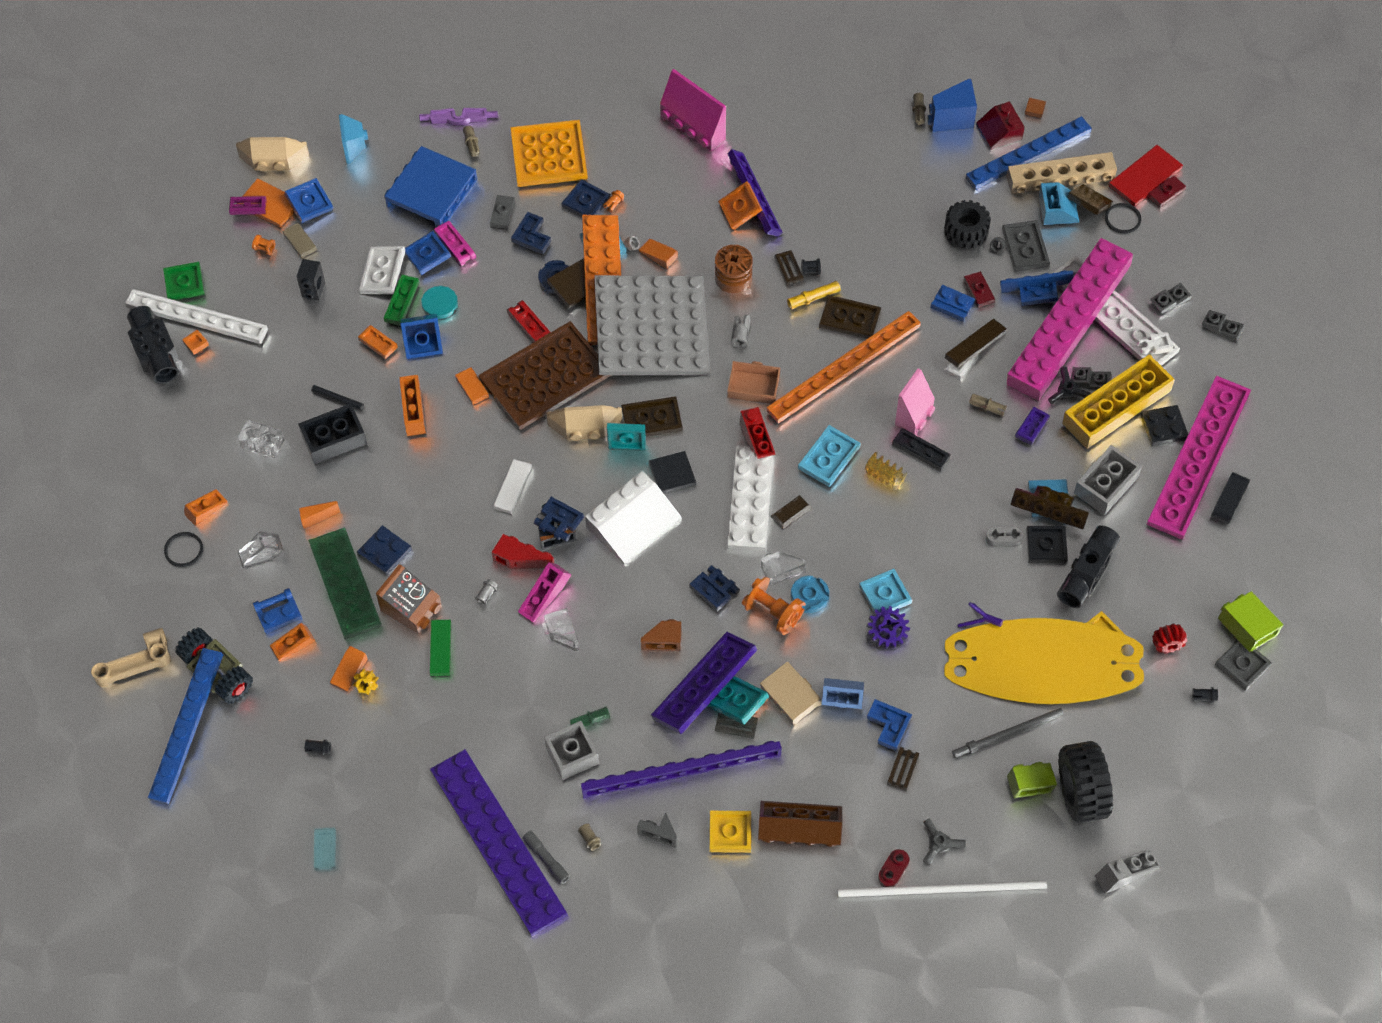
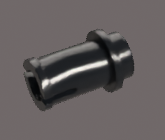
(1205, 694)
(318, 746)

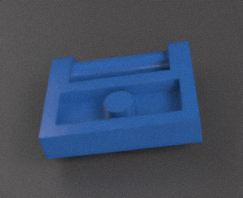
(279, 616)

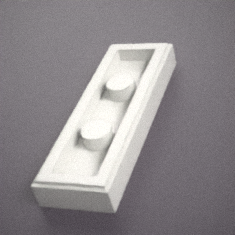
(512, 486)

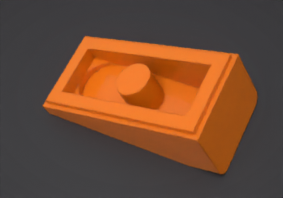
(659, 253)
(204, 506)
(316, 513)
(292, 642)
(351, 663)

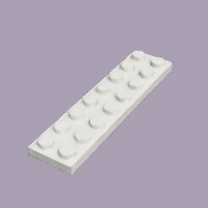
(1123, 320)

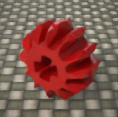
(1169, 638)

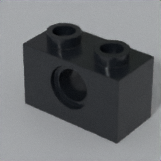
(310, 279)

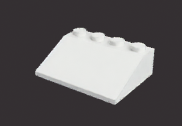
(632, 517)

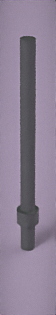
(973, 746)

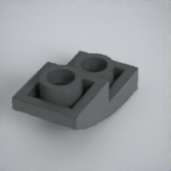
(1171, 299)
(1223, 327)
(1089, 379)

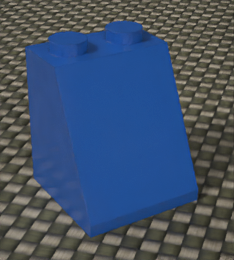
(953, 108)

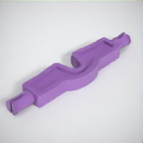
(468, 115)

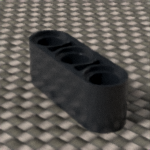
(1230, 497)

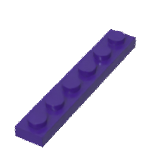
(745, 174)

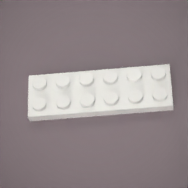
(750, 501)

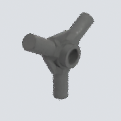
(939, 842)

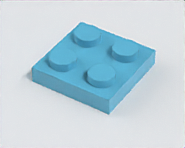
(885, 591)

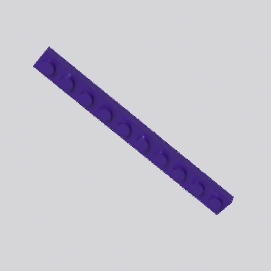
(682, 769)

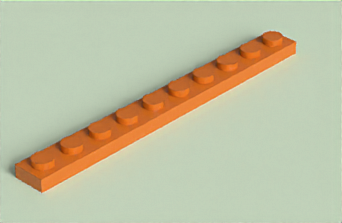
(843, 367)

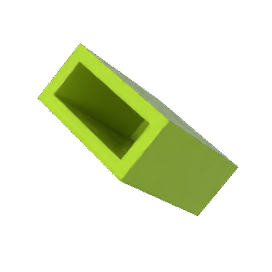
(1250, 621)

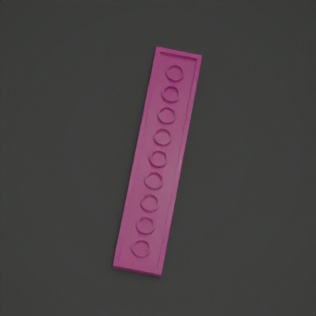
(1198, 457)

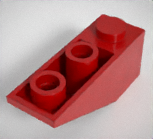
(756, 433)
(517, 555)

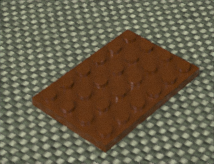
(543, 375)

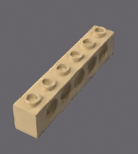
(1065, 171)

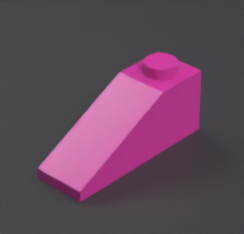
(544, 591)

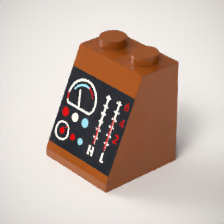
(408, 599)

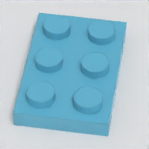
(829, 456)

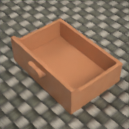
(753, 382)

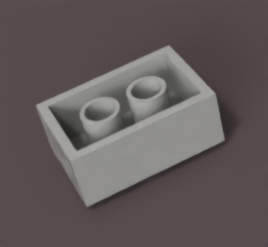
(1107, 479)

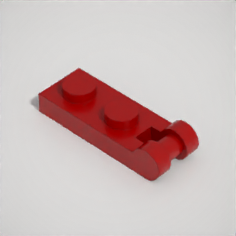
(528, 321)

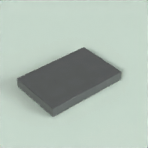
(1025, 246)

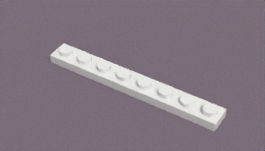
(198, 316)

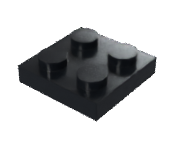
(1164, 425)

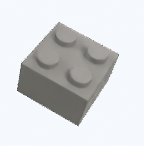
(571, 750)

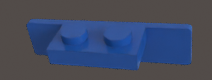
(1037, 288)

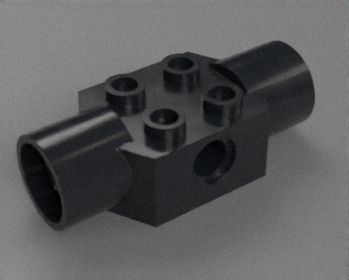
(152, 344)
(1088, 567)

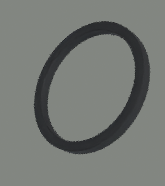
(1123, 205)
(188, 563)

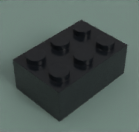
(332, 433)

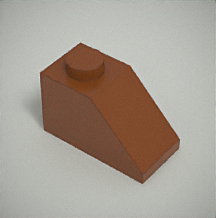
(663, 637)

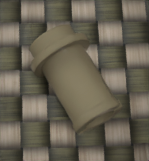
(589, 836)

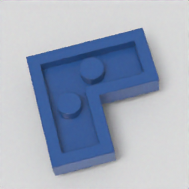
(894, 722)

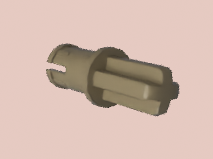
(919, 108)
(471, 141)
(987, 404)

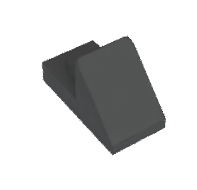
(663, 833)

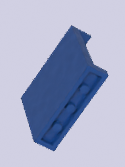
(431, 186)

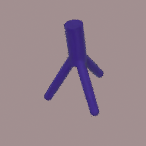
(986, 617)

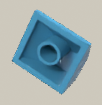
(352, 137)

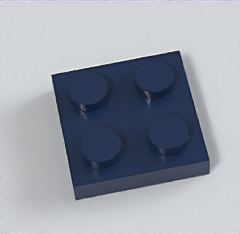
(384, 550)

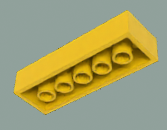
(1118, 401)

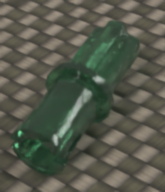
(592, 717)

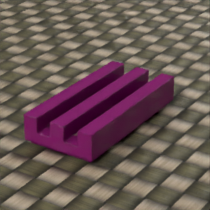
(247, 208)

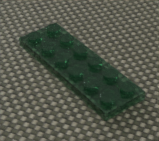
(345, 583)

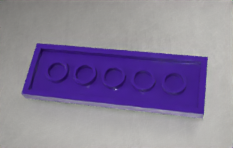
(703, 682)

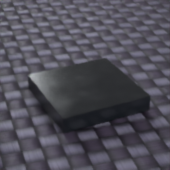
(672, 472)
(1046, 544)

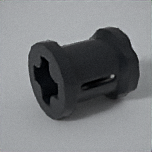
(811, 266)

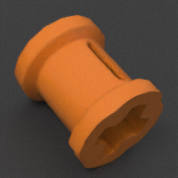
(263, 244)

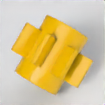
(365, 681)

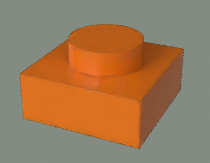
(195, 342)

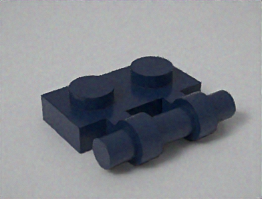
(560, 513)
(710, 591)

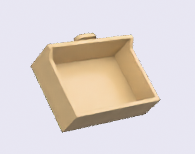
(791, 693)

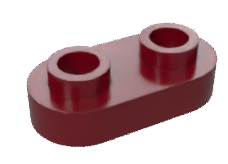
(893, 867)

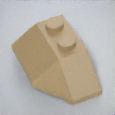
(272, 152)
(583, 421)

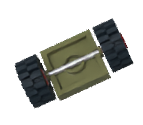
(230, 679)

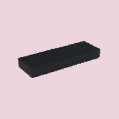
(921, 449)

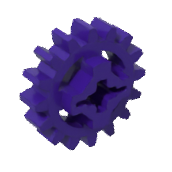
(890, 635)

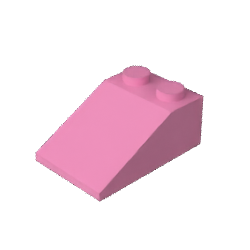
(914, 404)

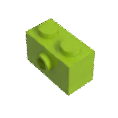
(1031, 779)

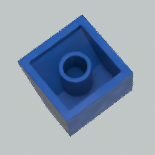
(421, 336)

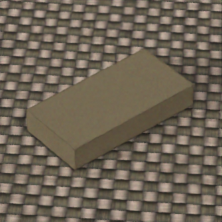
(299, 240)

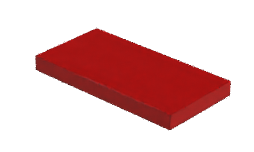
(1145, 175)

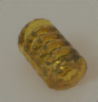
(885, 472)

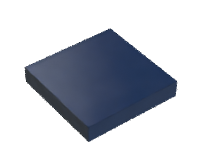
(585, 199)

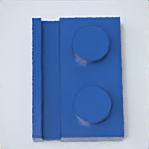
(952, 303)

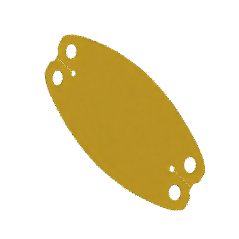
(1044, 661)

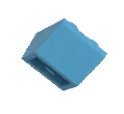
(1055, 205)

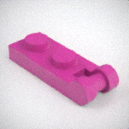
(454, 243)

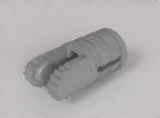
(740, 331)

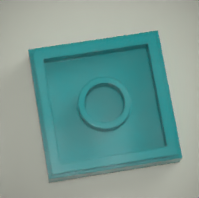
(626, 436)

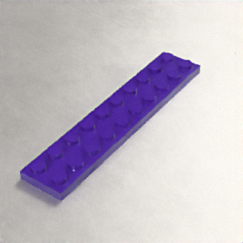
(498, 843)

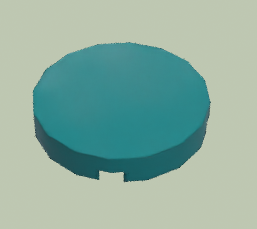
(439, 301)

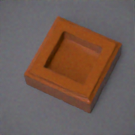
(1035, 107)

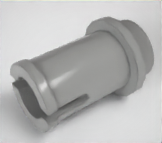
(486, 591)

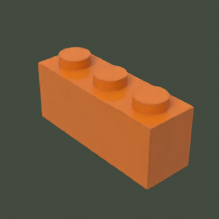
(412, 405)

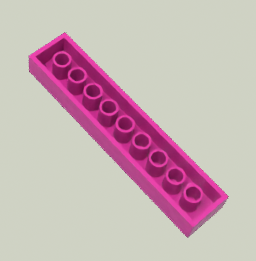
(1069, 319)

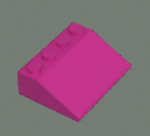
(694, 111)

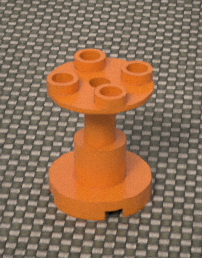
(786, 613)

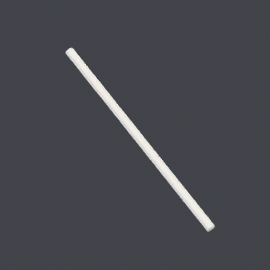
(947, 888)

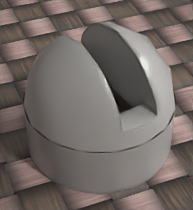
(635, 246)

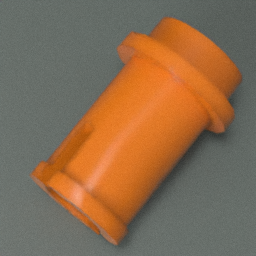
(613, 201)

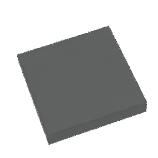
(1242, 665)

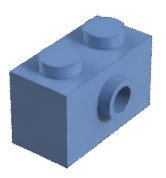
(843, 693)

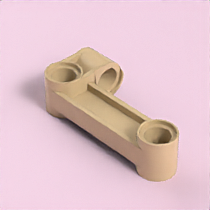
(135, 663)

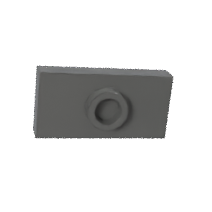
(502, 212)

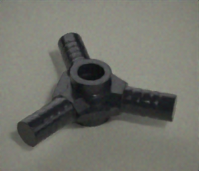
(1067, 388)

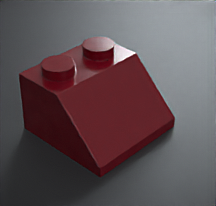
(1001, 126)

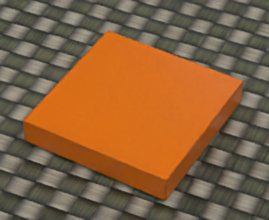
(740, 205)

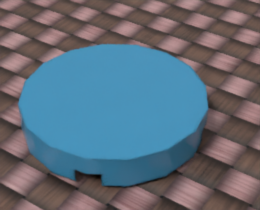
(812, 592)

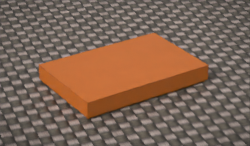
(277, 206)

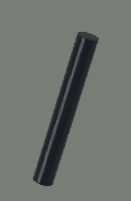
(337, 397)

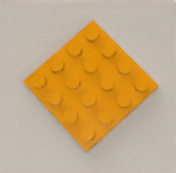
(548, 153)

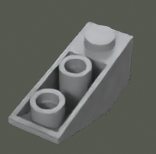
(1126, 870)

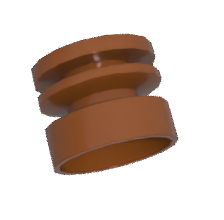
(733, 268)

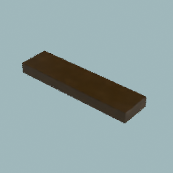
(975, 343)

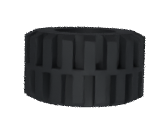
(967, 213)

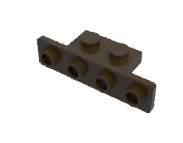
(1050, 505)

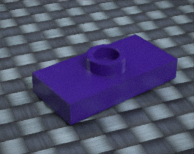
(1032, 425)

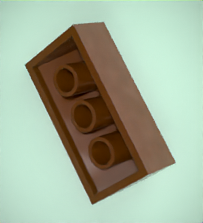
(800, 823)

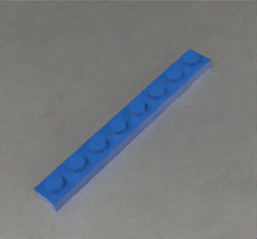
(1029, 152)
(185, 726)

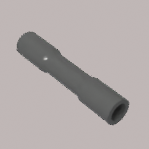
(554, 866)

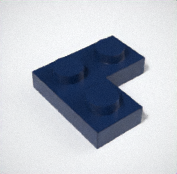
(528, 235)

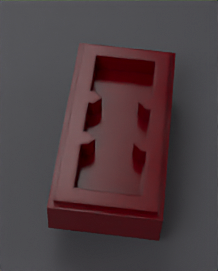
(1167, 191)
(979, 289)

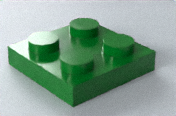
(183, 281)

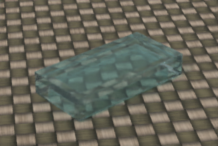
(324, 848)

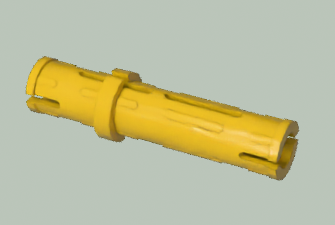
(815, 294)

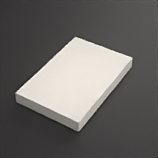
(382, 270)

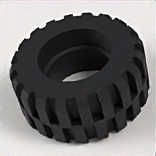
(1085, 781)

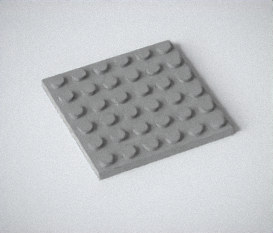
(651, 325)

